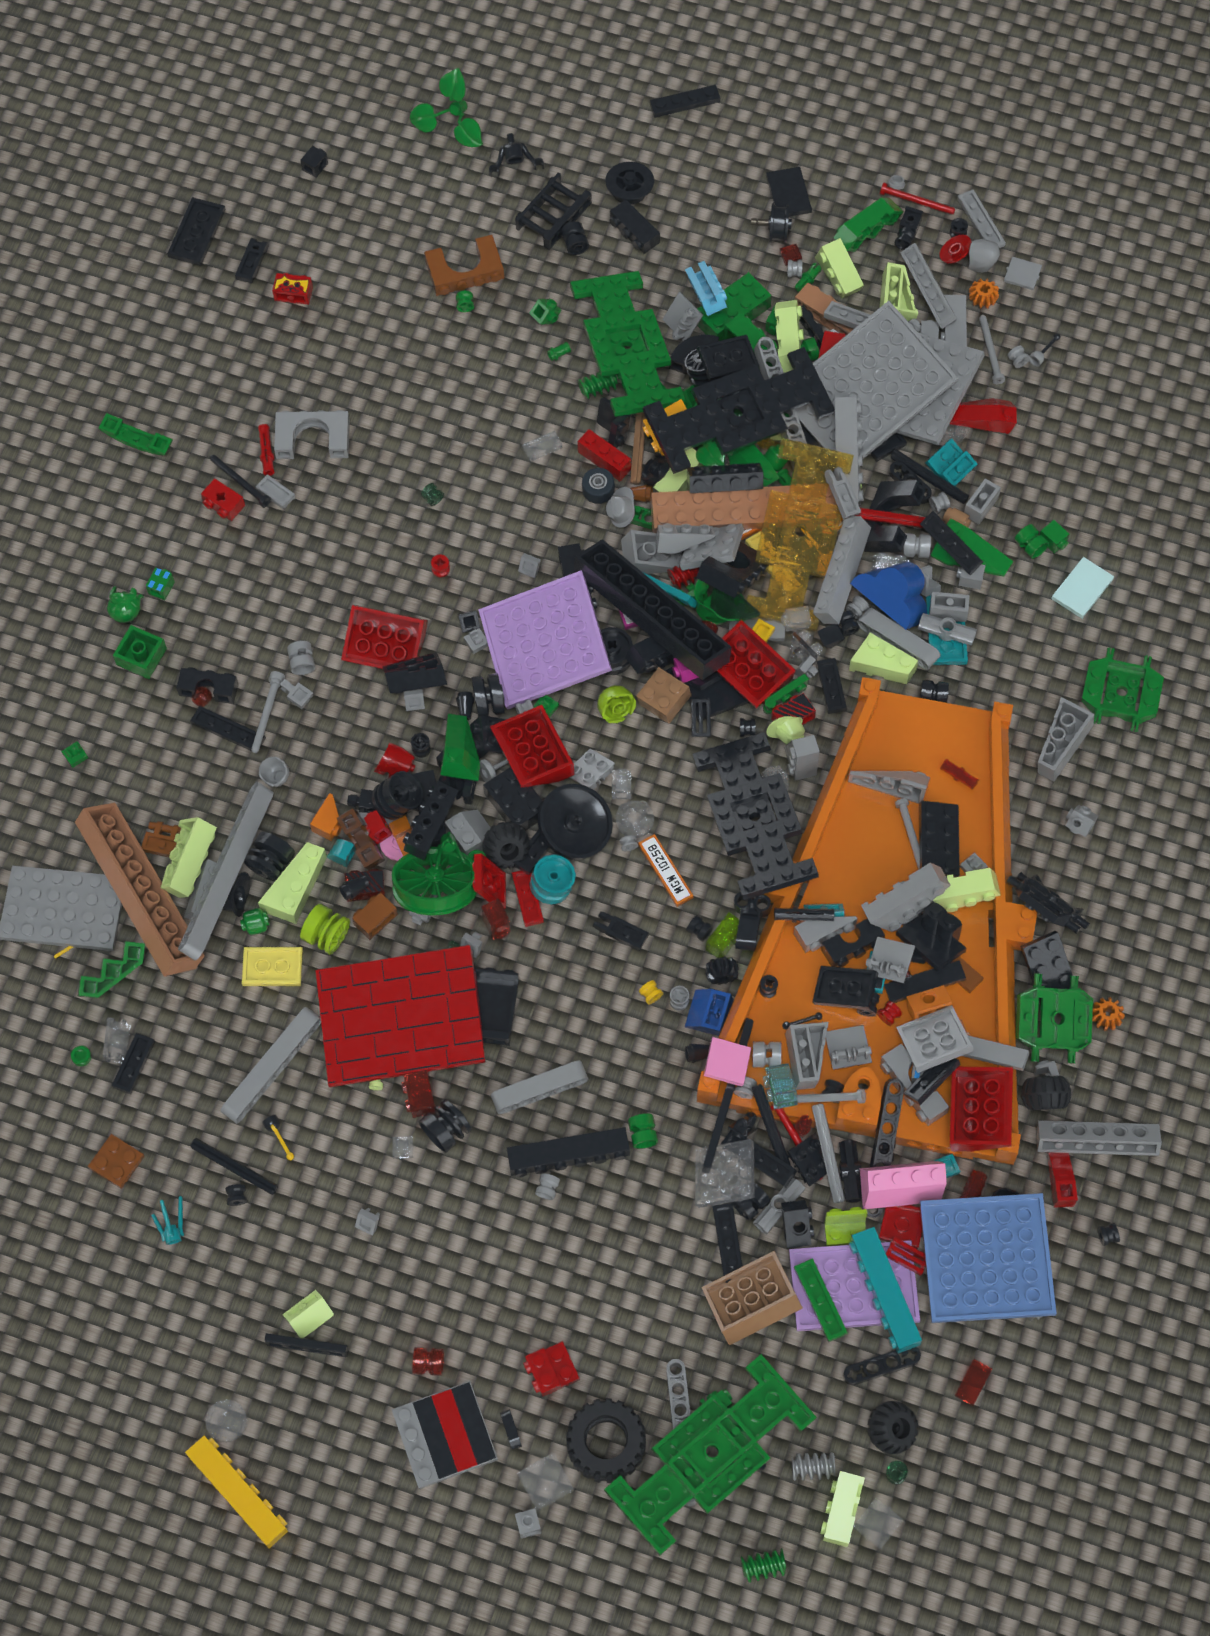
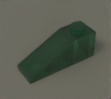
(732, 607)

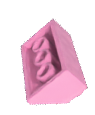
(902, 1184)

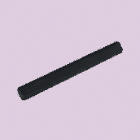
(930, 477)
(770, 1123)
(234, 1166)

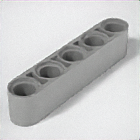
(896, 635)
(539, 1087)

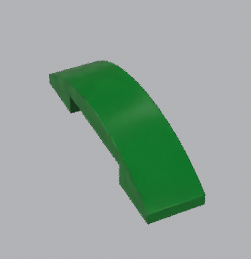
(134, 437)

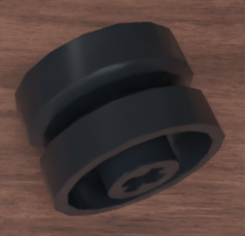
(617, 646)
(487, 695)

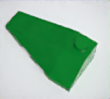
(751, 454)

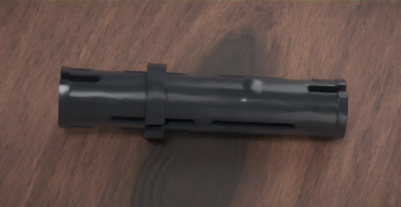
(803, 914)

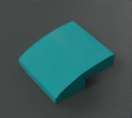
(951, 462)

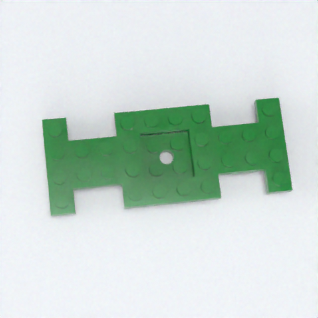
(620, 327)
(689, 1468)

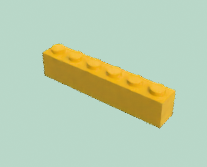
(236, 1491)

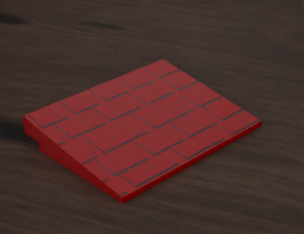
(400, 1016)

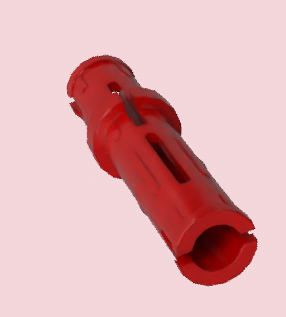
(264, 435)

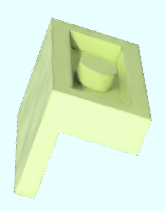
(308, 1314)

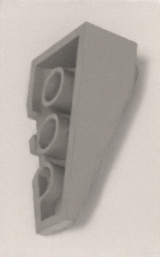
(895, 783)

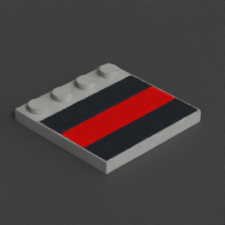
(444, 1435)

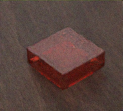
(790, 253)

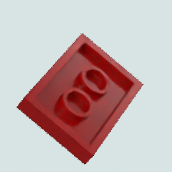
(489, 879)

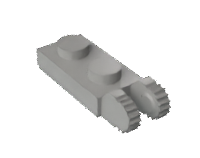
(842, 493)

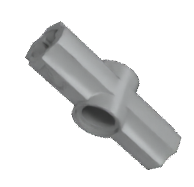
(936, 626)
(772, 1215)

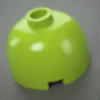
(616, 703)

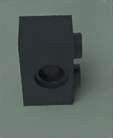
(800, 1234)

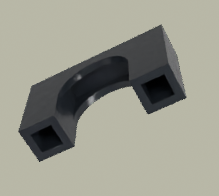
(887, 498)
(729, 579)

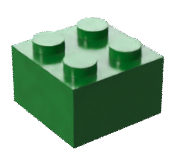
(139, 652)

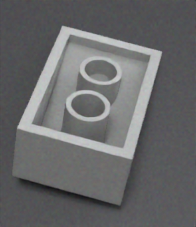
(641, 551)

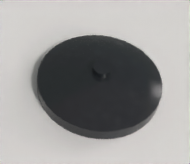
(575, 821)

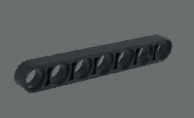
(890, 1137)

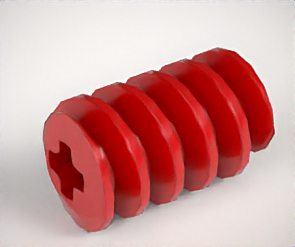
(680, 576)

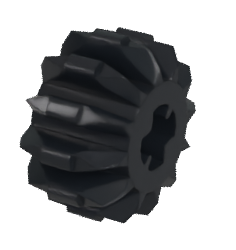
(722, 970)

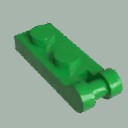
(785, 693)

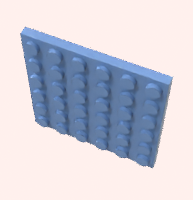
(987, 1258)

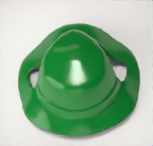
(703, 607)

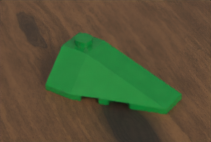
(994, 560)
(459, 750)

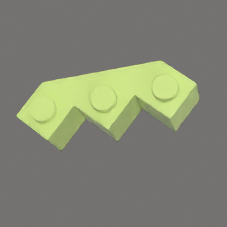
(788, 330)

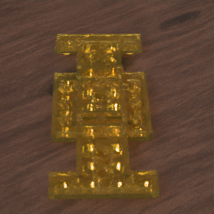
(805, 509)

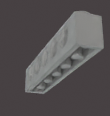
(1098, 1138)

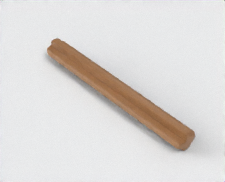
(638, 449)

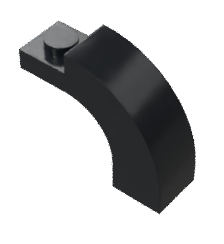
(685, 347)

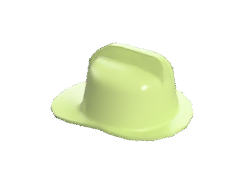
(786, 729)

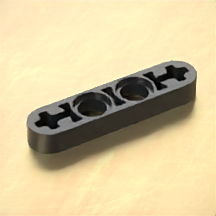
(883, 1369)

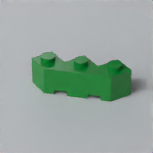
(868, 223)
(112, 971)

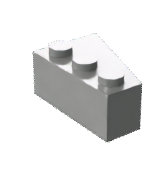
(802, 757)

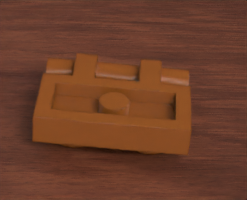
(157, 843)

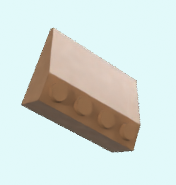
(752, 1298)

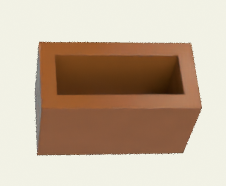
(374, 915)

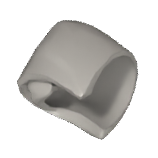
(983, 255)

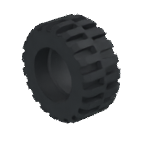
(599, 1413)

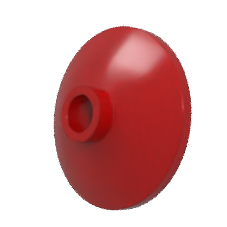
(955, 249)

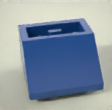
(709, 1011)

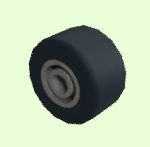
(598, 485)

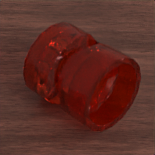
(428, 1361)

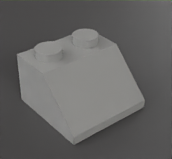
(468, 830)

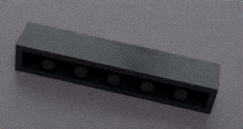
(568, 1151)

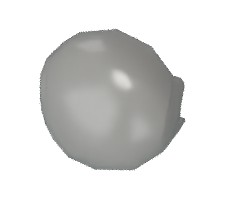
(274, 771)

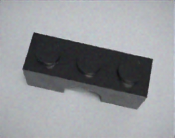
(224, 684)
(840, 952)

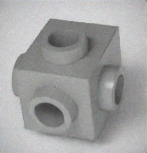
(1081, 820)

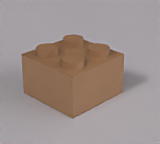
(663, 695)

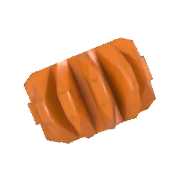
(983, 293)
(1115, 1013)

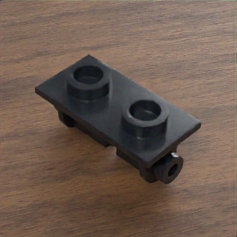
(744, 1126)

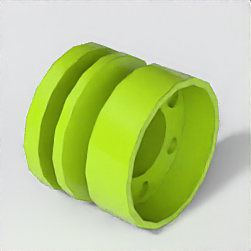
(325, 929)

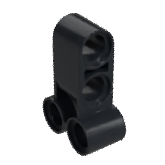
(750, 920)

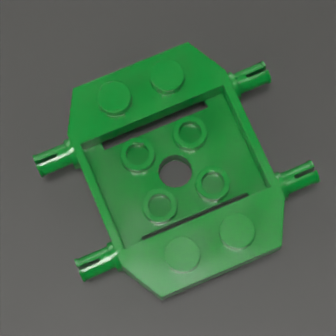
(1125, 677)
(1071, 1033)

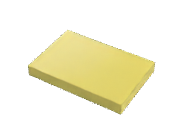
(272, 966)

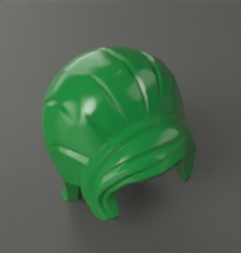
(124, 606)

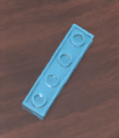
(707, 288)

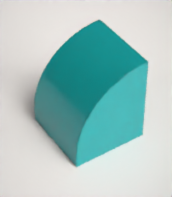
(342, 852)

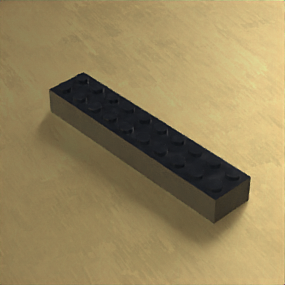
(653, 609)

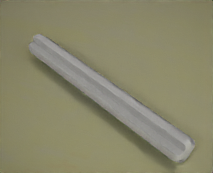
(828, 1153)

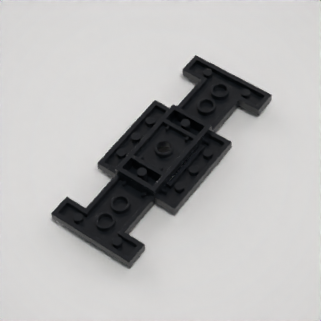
(759, 403)
(747, 798)

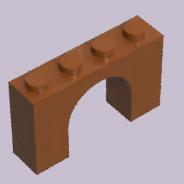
(447, 280)

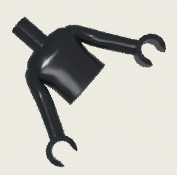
(514, 154)

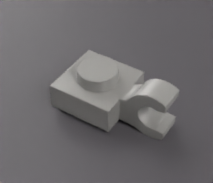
(297, 694)

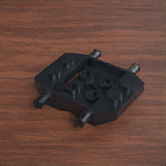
(1057, 911)

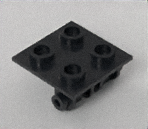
(809, 1159)

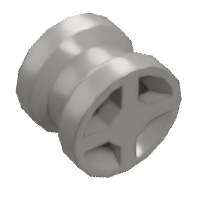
(794, 268)
(1018, 356)
(939, 502)
(858, 606)
(520, 708)
(746, 1090)

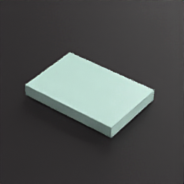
(1082, 587)

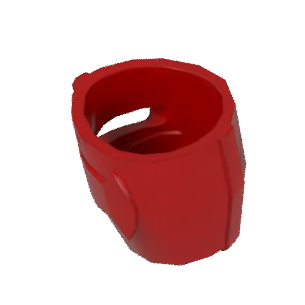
(395, 760)

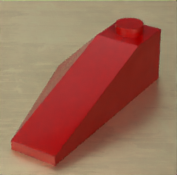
(986, 414)

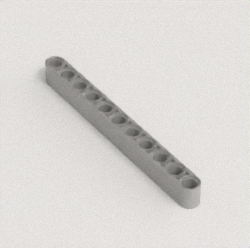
(225, 871)

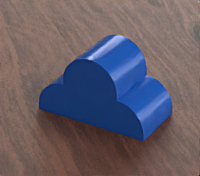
(895, 592)

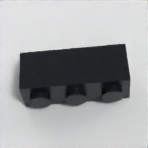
(634, 227)

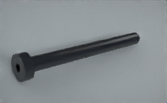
(264, 500)

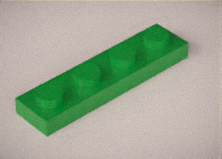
(820, 1300)

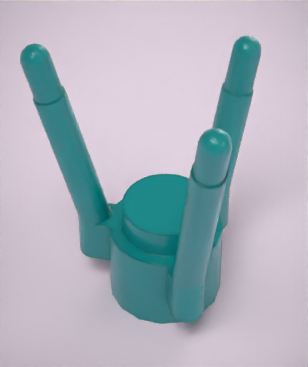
(171, 1234)

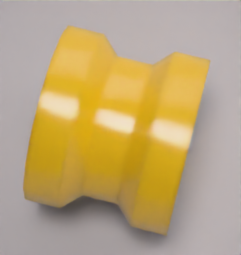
(651, 992)

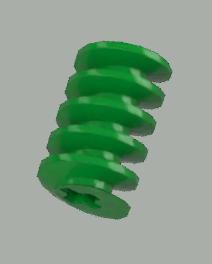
(597, 383)
(763, 1565)

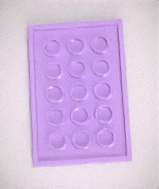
(847, 1286)

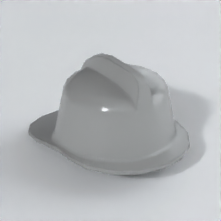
(621, 507)

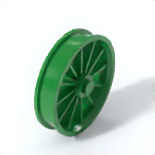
(433, 882)

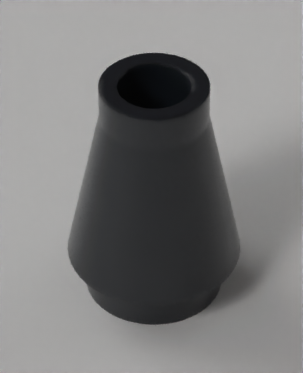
(465, 703)
(353, 887)
(696, 1052)

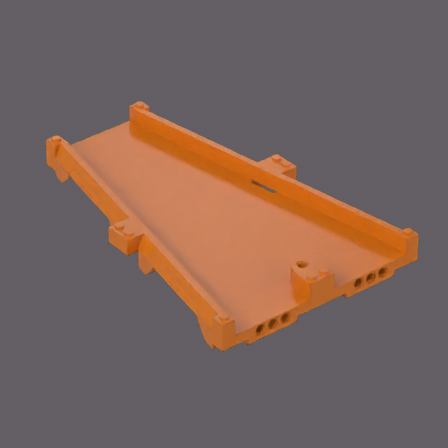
(864, 851)

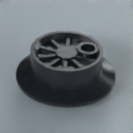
(629, 181)

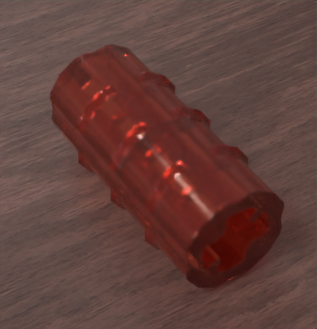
(974, 1184)

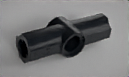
(850, 1171)

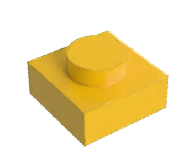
(763, 629)

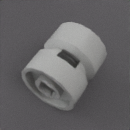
(917, 545)
(301, 657)
(759, 1054)

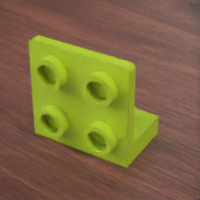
(841, 1224)

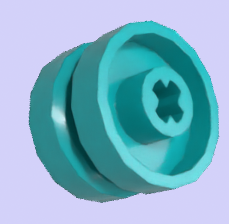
(552, 879)

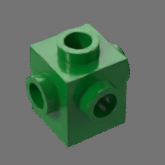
(545, 311)

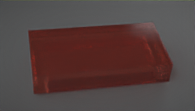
(973, 1382)

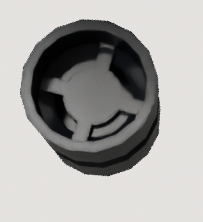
(575, 238)
(933, 691)
(749, 1207)

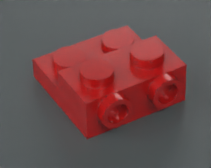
(551, 1369)

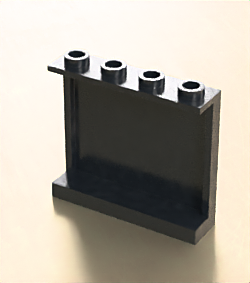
(497, 1003)

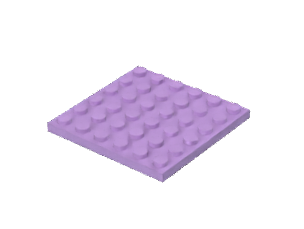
(545, 639)

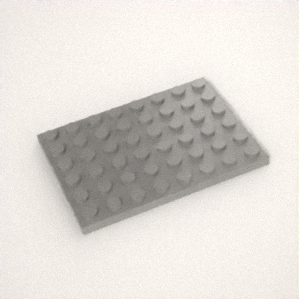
(888, 372)

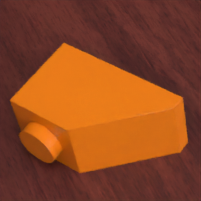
(325, 821)

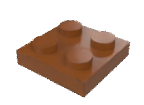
(116, 1161)

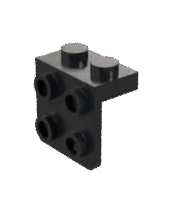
(617, 426)
(483, 735)

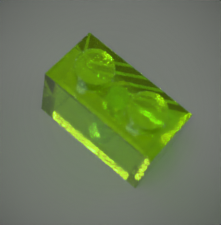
(723, 937)

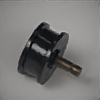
(777, 223)

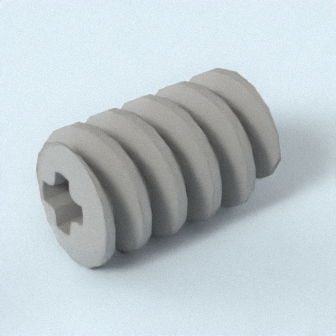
(813, 1466)

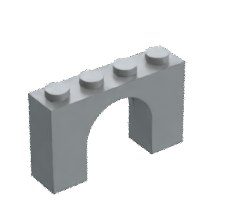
(290, 424)

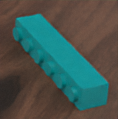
(886, 1290)

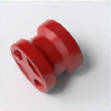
(440, 570)
(889, 1013)

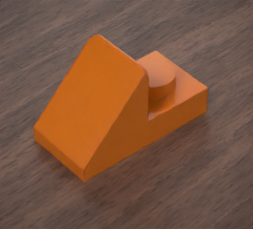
(399, 829)

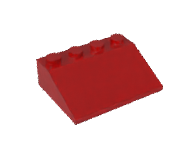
(382, 637)
(754, 665)
(533, 748)
(981, 1108)

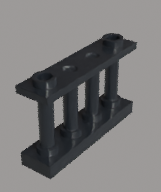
(571, 213)

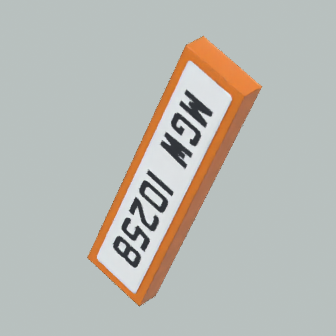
(665, 870)

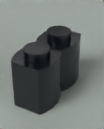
(941, 924)

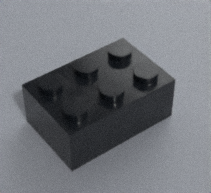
(512, 801)

